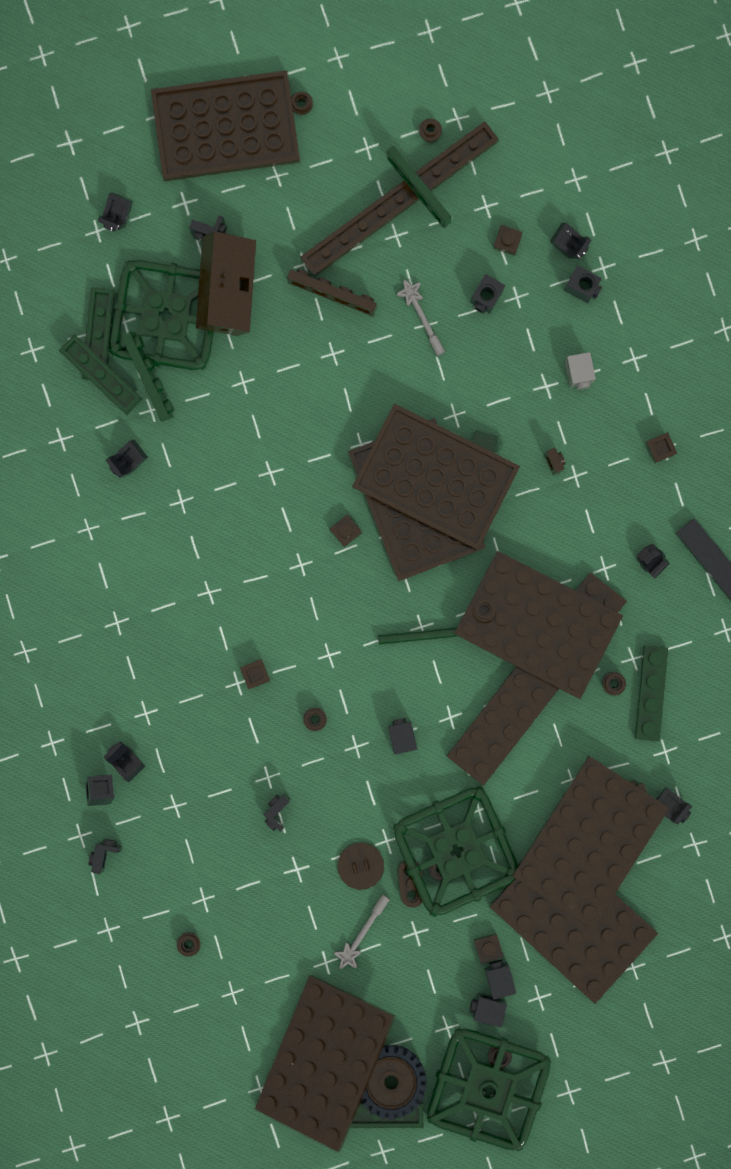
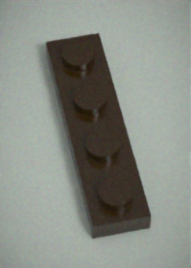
(324, 289)

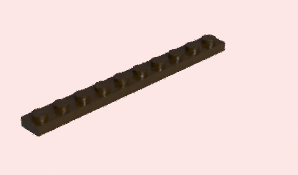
(398, 199)

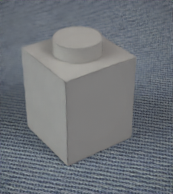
(580, 370)

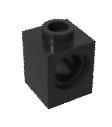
(581, 274)
(490, 285)
(402, 736)
(99, 790)
(500, 979)
(488, 1010)

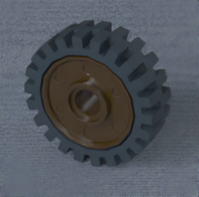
(408, 1092)

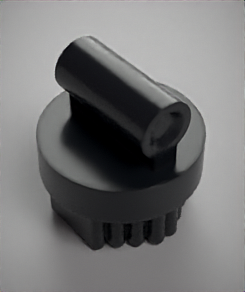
(652, 560)

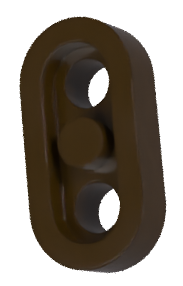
(405, 885)

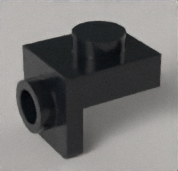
(116, 212)
(199, 229)
(570, 241)
(126, 459)
(124, 761)
(276, 806)
(678, 808)
(98, 858)

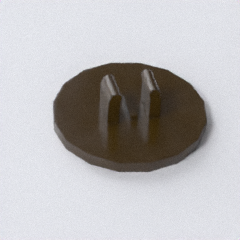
(360, 866)

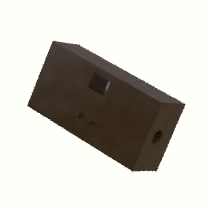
(226, 284)

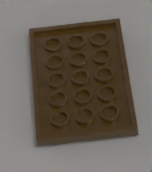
(225, 125)
(436, 476)
(408, 542)
(540, 625)
(590, 842)
(582, 954)
(325, 1063)

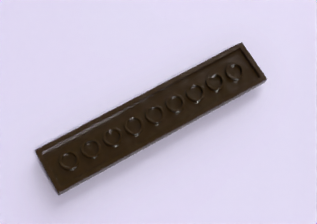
(515, 706)

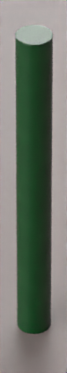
(417, 636)

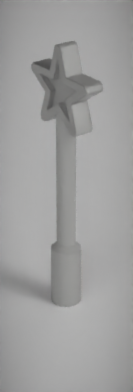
(411, 295)
(349, 953)

